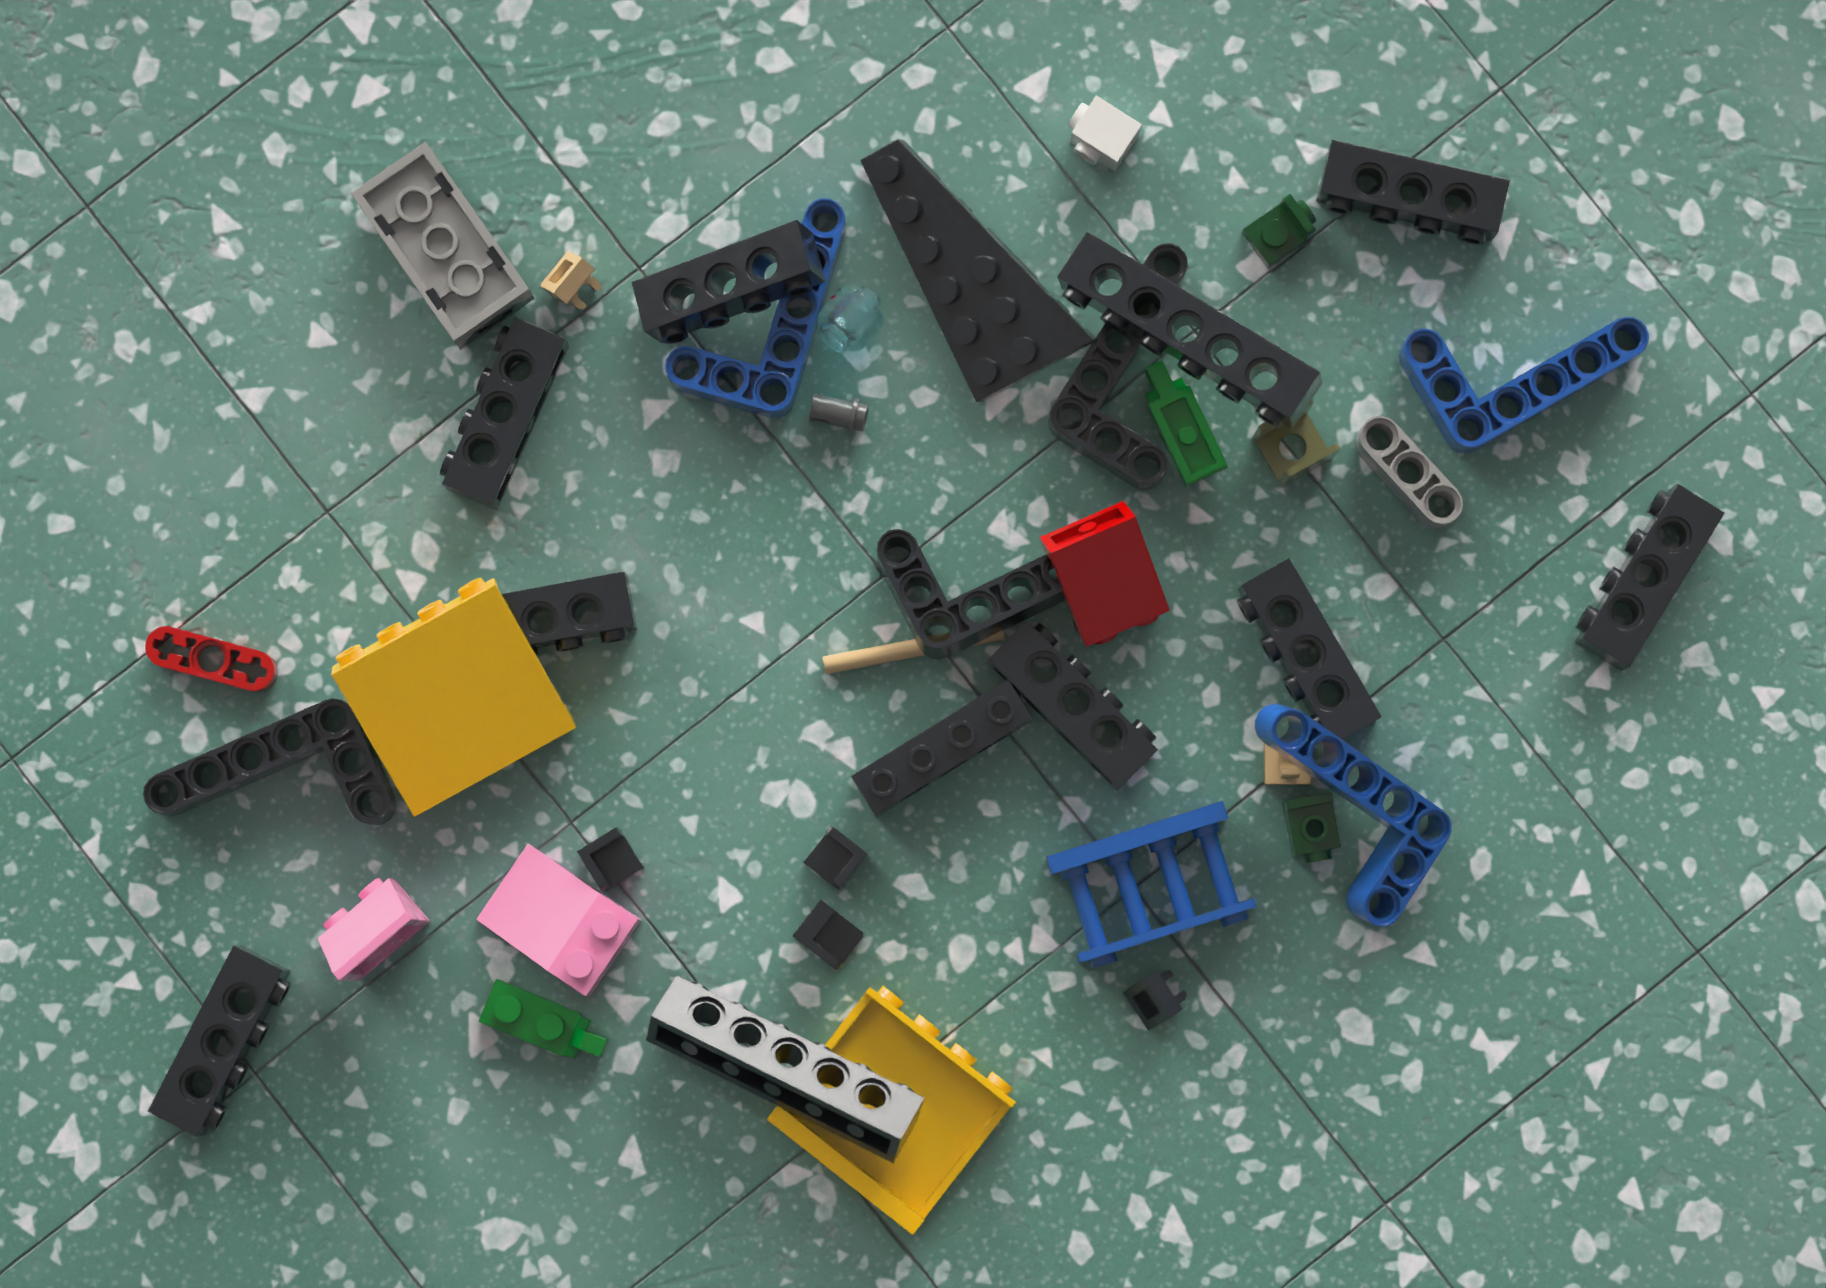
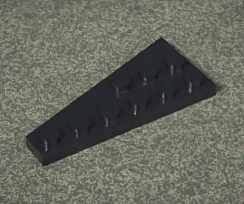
(981, 293)

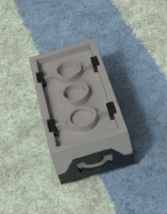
(442, 245)

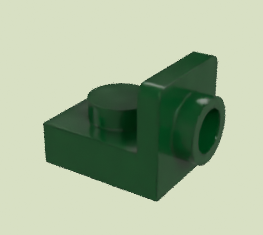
(1281, 230)

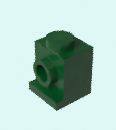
(1298, 814)

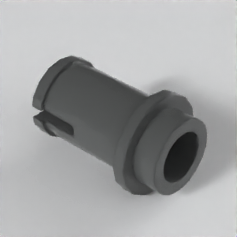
(839, 412)

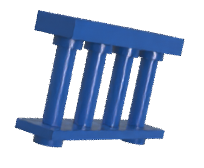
(1160, 839)

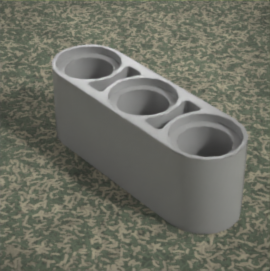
(1402, 450)

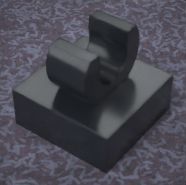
(1154, 999)

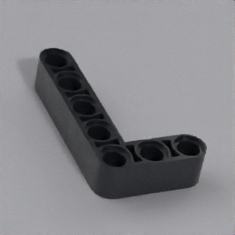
(1089, 402)
(953, 613)
(276, 758)

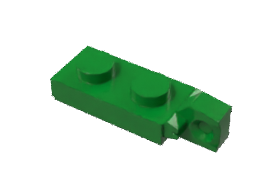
(1182, 426)
(540, 1021)

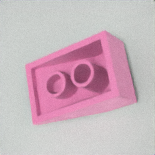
(558, 920)
(371, 930)

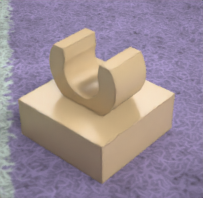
(568, 277)
(1282, 771)

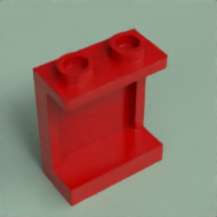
(1106, 574)

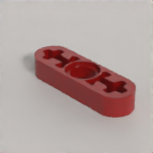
(182, 638)

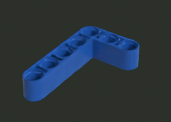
(783, 329)
(1521, 390)
(1367, 795)

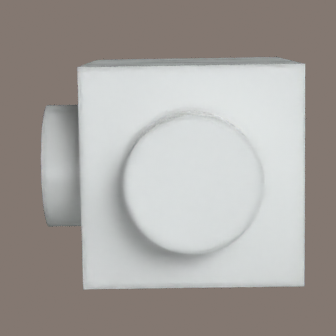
(1102, 133)

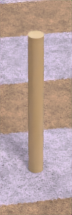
(887, 653)

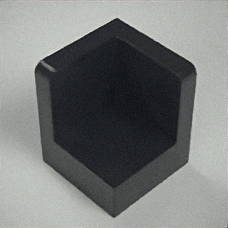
(835, 858)
(610, 859)
(828, 935)

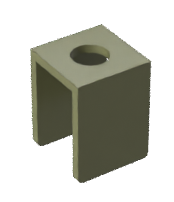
(1316, 454)

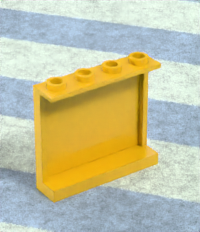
(451, 695)
(952, 1124)

